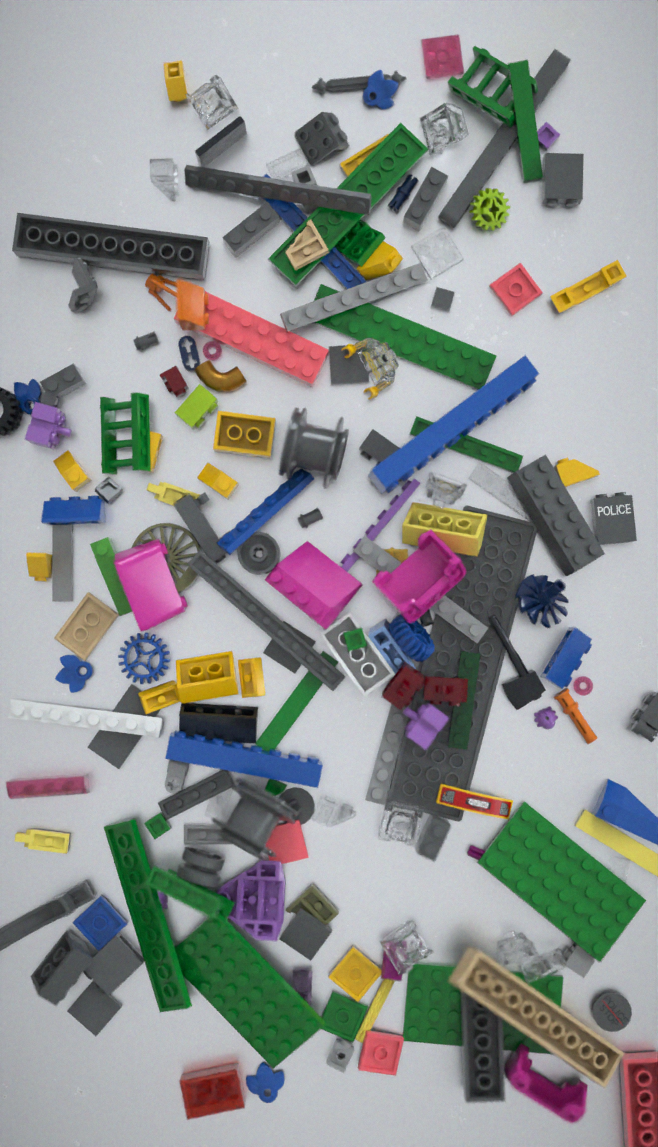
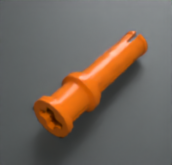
(571, 708)

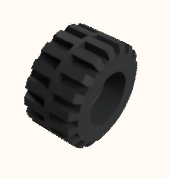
(10, 411)

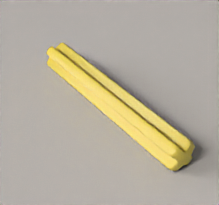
(374, 1009)

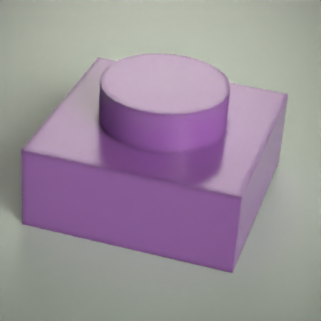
(547, 135)

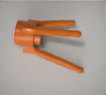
(156, 284)

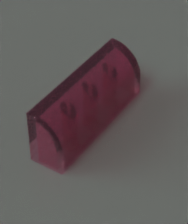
(48, 786)

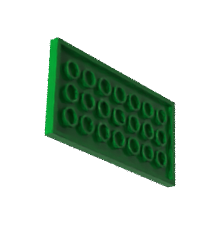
(561, 881)
(246, 990)
(435, 1013)

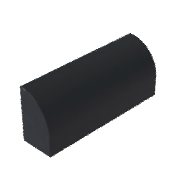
(219, 721)

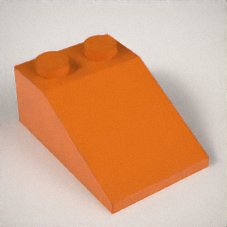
(191, 306)

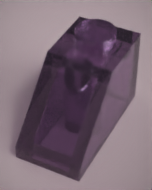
(303, 984)

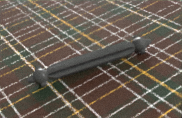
(352, 82)

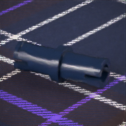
(403, 193)

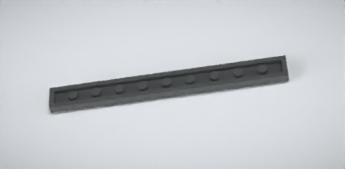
(278, 189)
(266, 620)

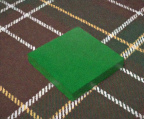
(343, 1016)

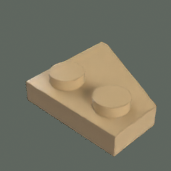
(307, 247)

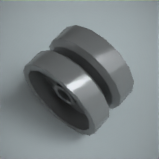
(270, 552)
(200, 867)

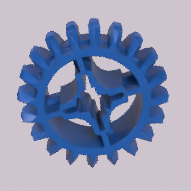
(412, 638)
(139, 650)

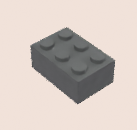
(61, 968)

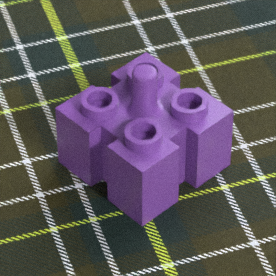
(46, 425)
(424, 724)

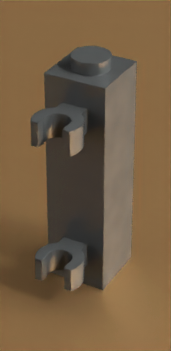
(199, 526)

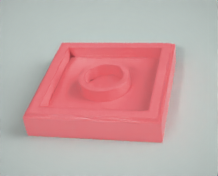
(516, 289)
(287, 843)
(380, 1053)

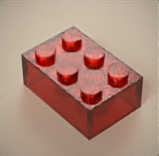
(212, 1091)

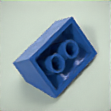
(73, 511)
(567, 658)

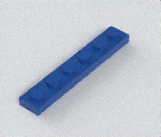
(265, 511)

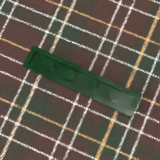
(462, 714)

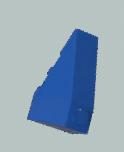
(626, 811)

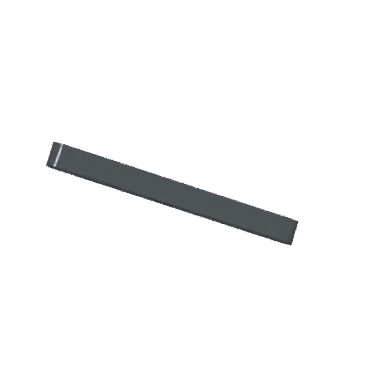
(500, 145)

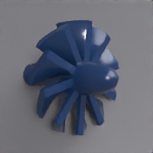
(539, 596)

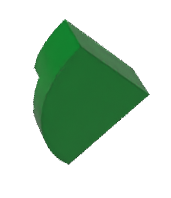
(275, 787)

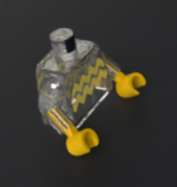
(378, 361)

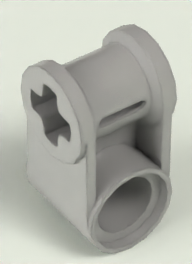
(178, 771)

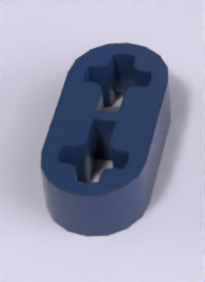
(184, 355)

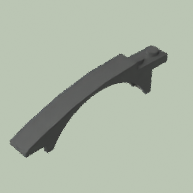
(45, 914)

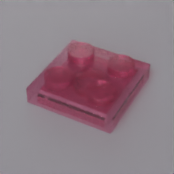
(442, 56)

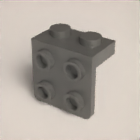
(321, 137)
(87, 288)

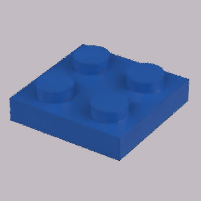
(100, 922)

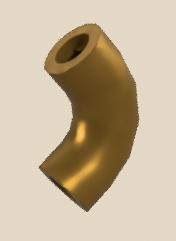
(217, 380)

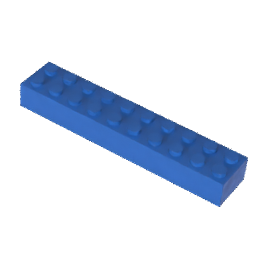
(456, 422)

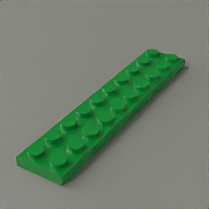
(373, 176)
(412, 342)
(147, 916)

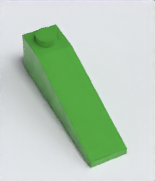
(105, 554)

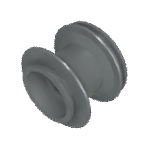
(313, 447)
(254, 819)

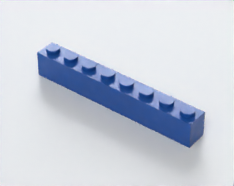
(243, 759)

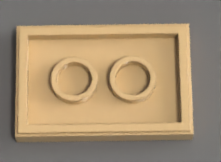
(86, 626)

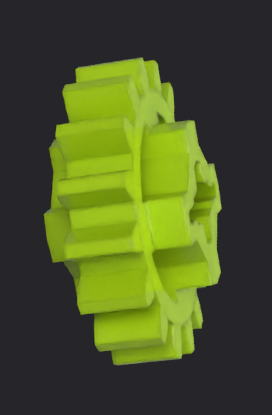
(487, 200)

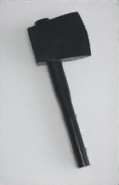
(527, 684)

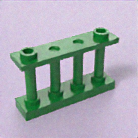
(475, 95)
(140, 434)
(191, 894)

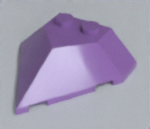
(258, 899)

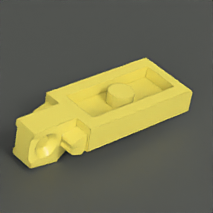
(169, 493)
(44, 840)

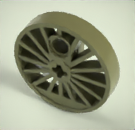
(189, 576)

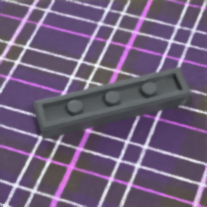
(196, 794)

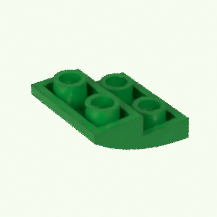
(360, 243)

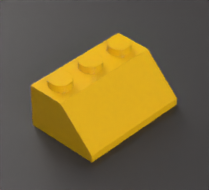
(206, 677)

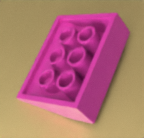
(314, 583)

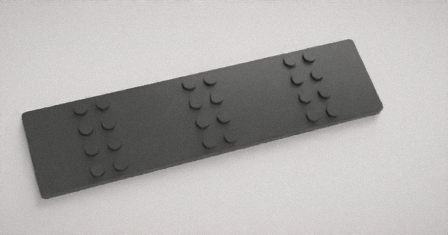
(484, 591)

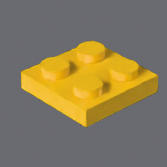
(355, 974)

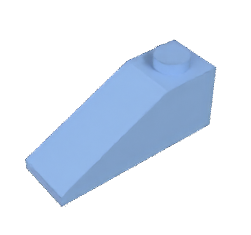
(385, 643)

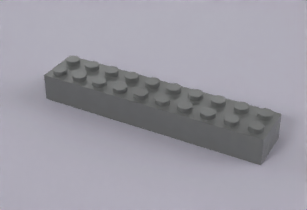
(111, 246)

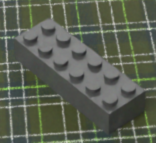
(555, 515)
(481, 1052)

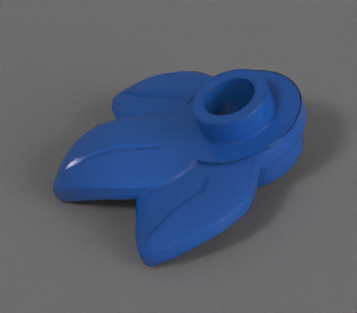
(383, 90)
(27, 394)
(71, 672)
(265, 1080)

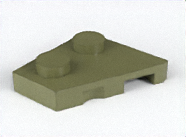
(315, 904)

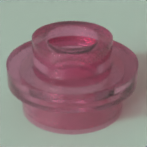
(212, 344)
(589, 685)

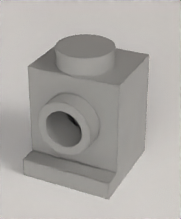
(337, 1062)

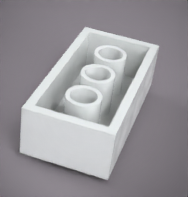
(363, 665)

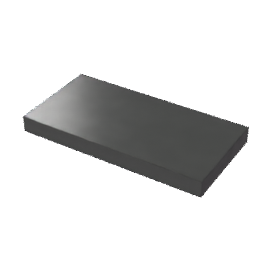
(117, 746)

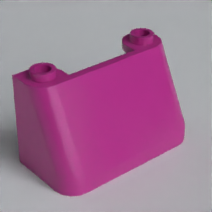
(421, 577)
(149, 584)
(565, 1102)

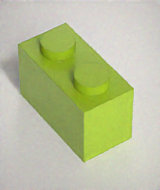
(196, 407)

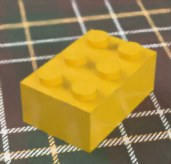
(244, 434)

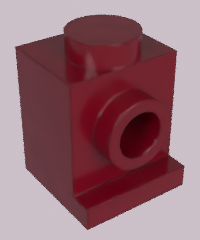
(174, 381)

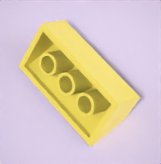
(456, 528)

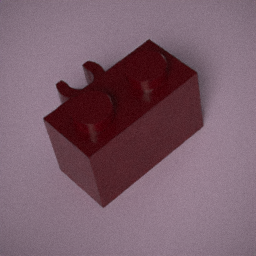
(403, 686)
(445, 689)

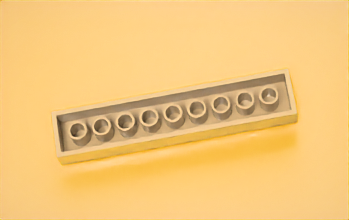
(536, 1016)

